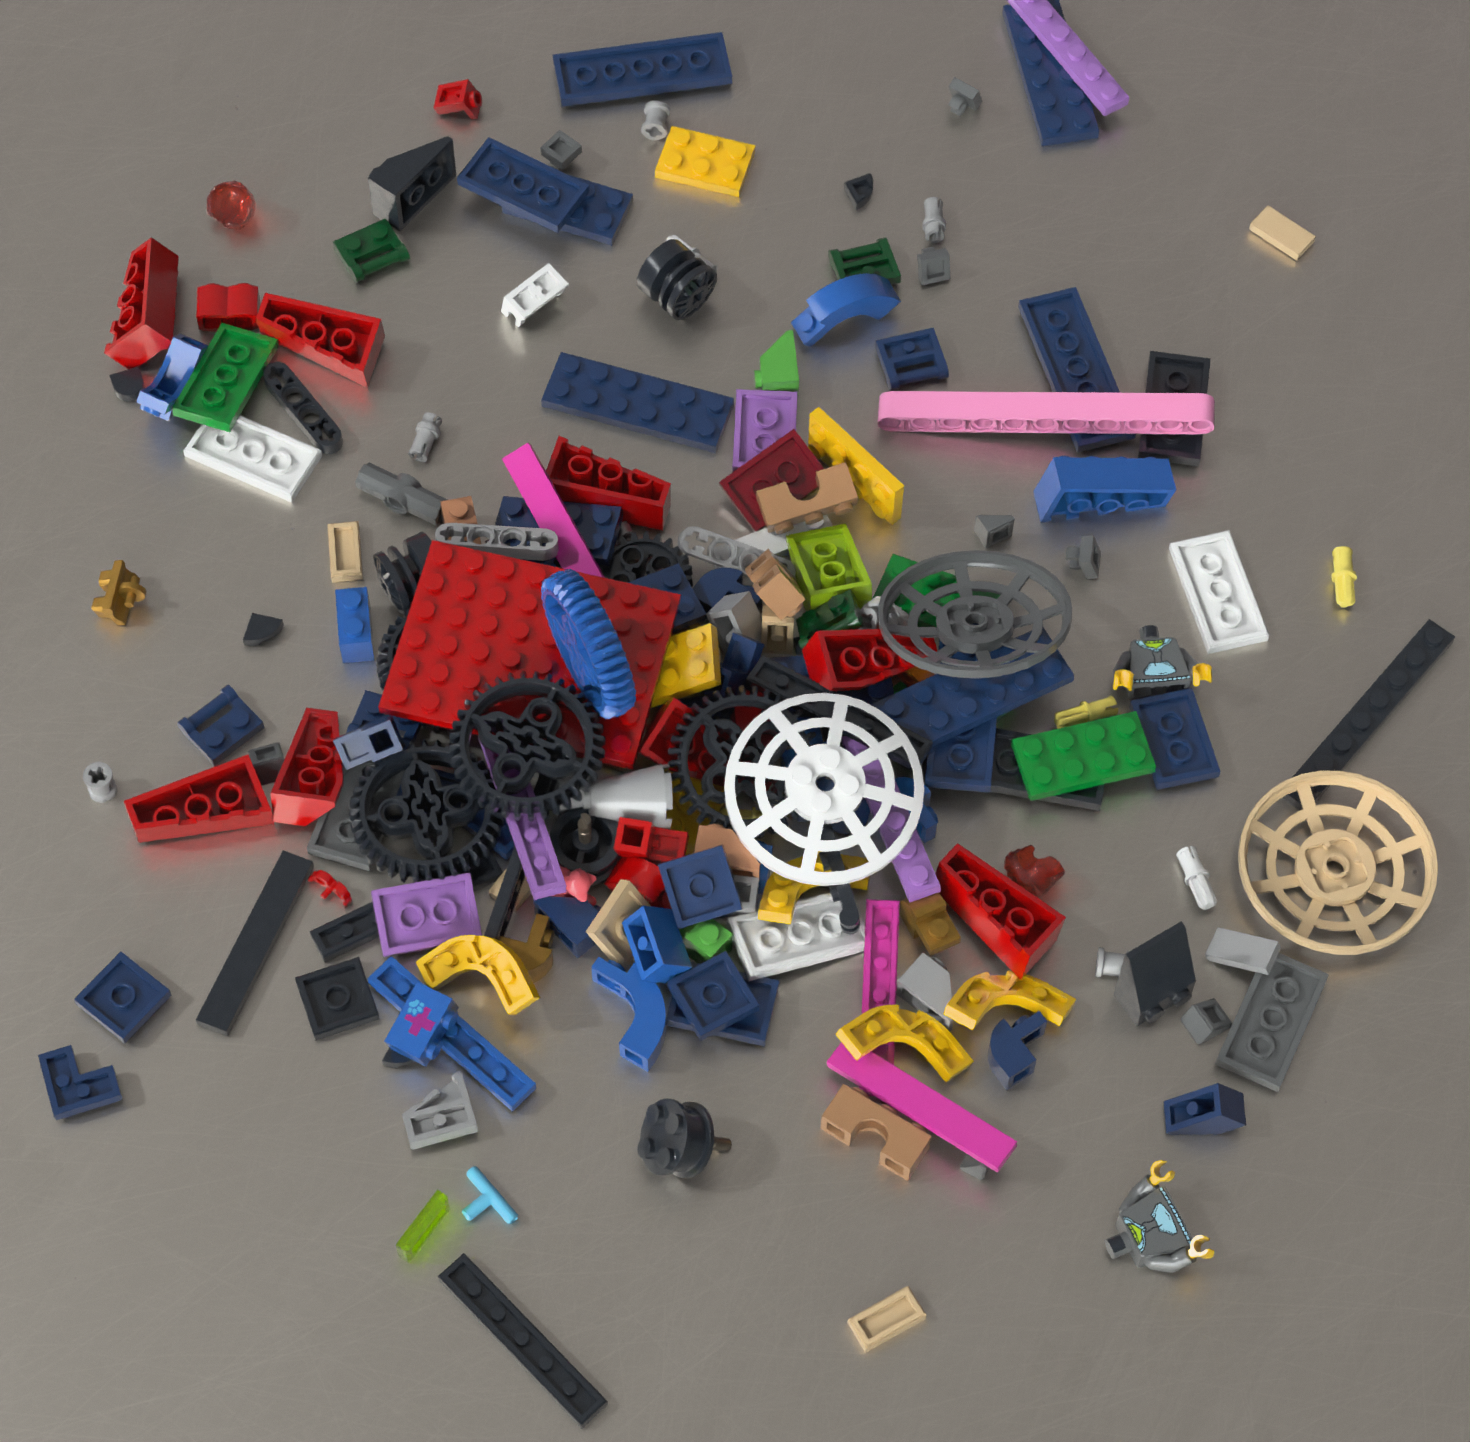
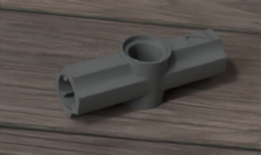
(400, 493)

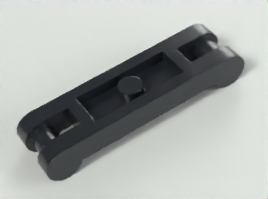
(832, 861)

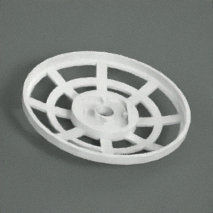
(818, 805)

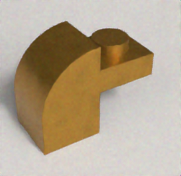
(930, 922)
(536, 952)

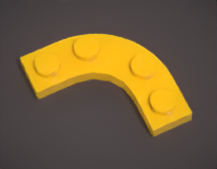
(782, 893)
(488, 957)
(986, 991)
(917, 1029)

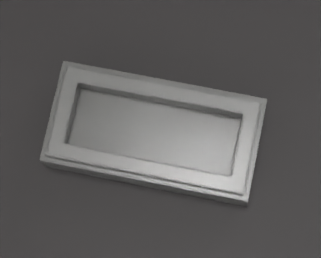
(1243, 951)

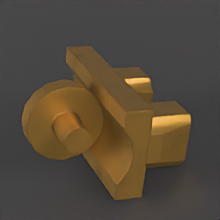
(121, 593)

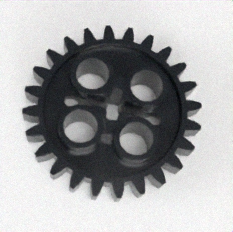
(642, 549)

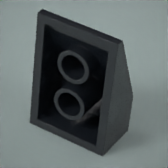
(411, 181)
(1156, 976)

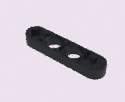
(299, 409)

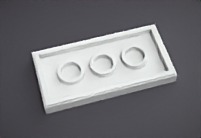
(256, 456)
(1218, 592)
(810, 939)

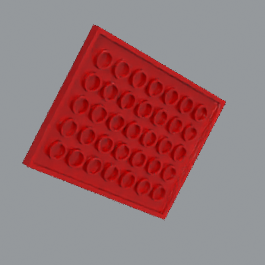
(485, 619)

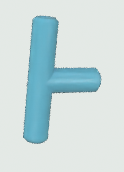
(489, 1197)

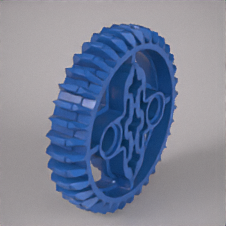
(588, 643)

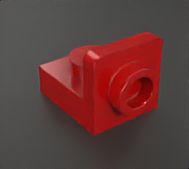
(458, 97)

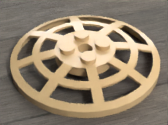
(1341, 847)

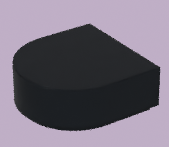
(127, 384)

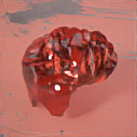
(231, 204)
(1032, 873)

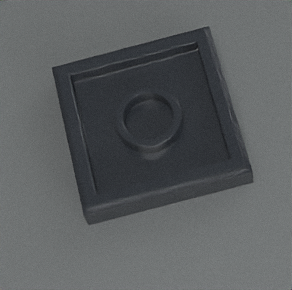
(337, 998)

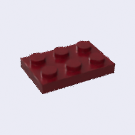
(781, 462)

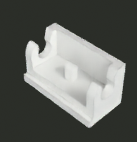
(533, 294)

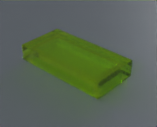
(423, 1226)

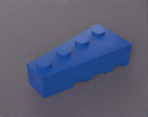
(1103, 485)

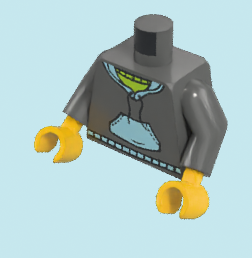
(1157, 666)
(1154, 1229)

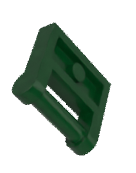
(367, 244)
(881, 265)
(837, 614)

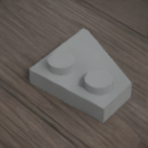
(441, 1115)

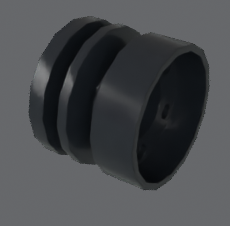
(676, 279)
(401, 573)

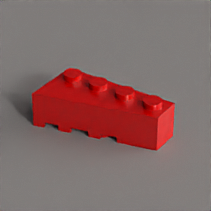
(145, 306)
(326, 335)
(594, 480)
(202, 803)
(998, 910)

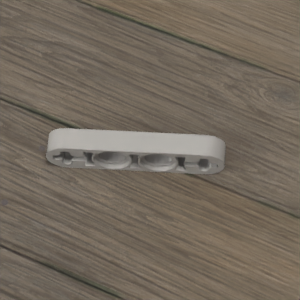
(498, 536)
(737, 549)

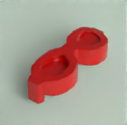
(326, 880)

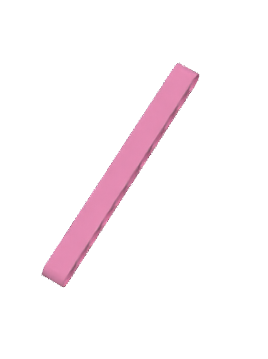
(1046, 412)

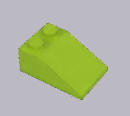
(828, 565)

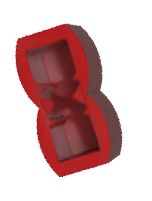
(227, 305)

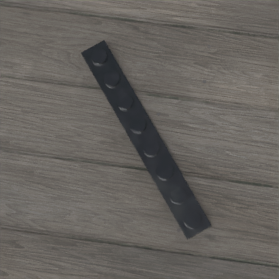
(1376, 705)

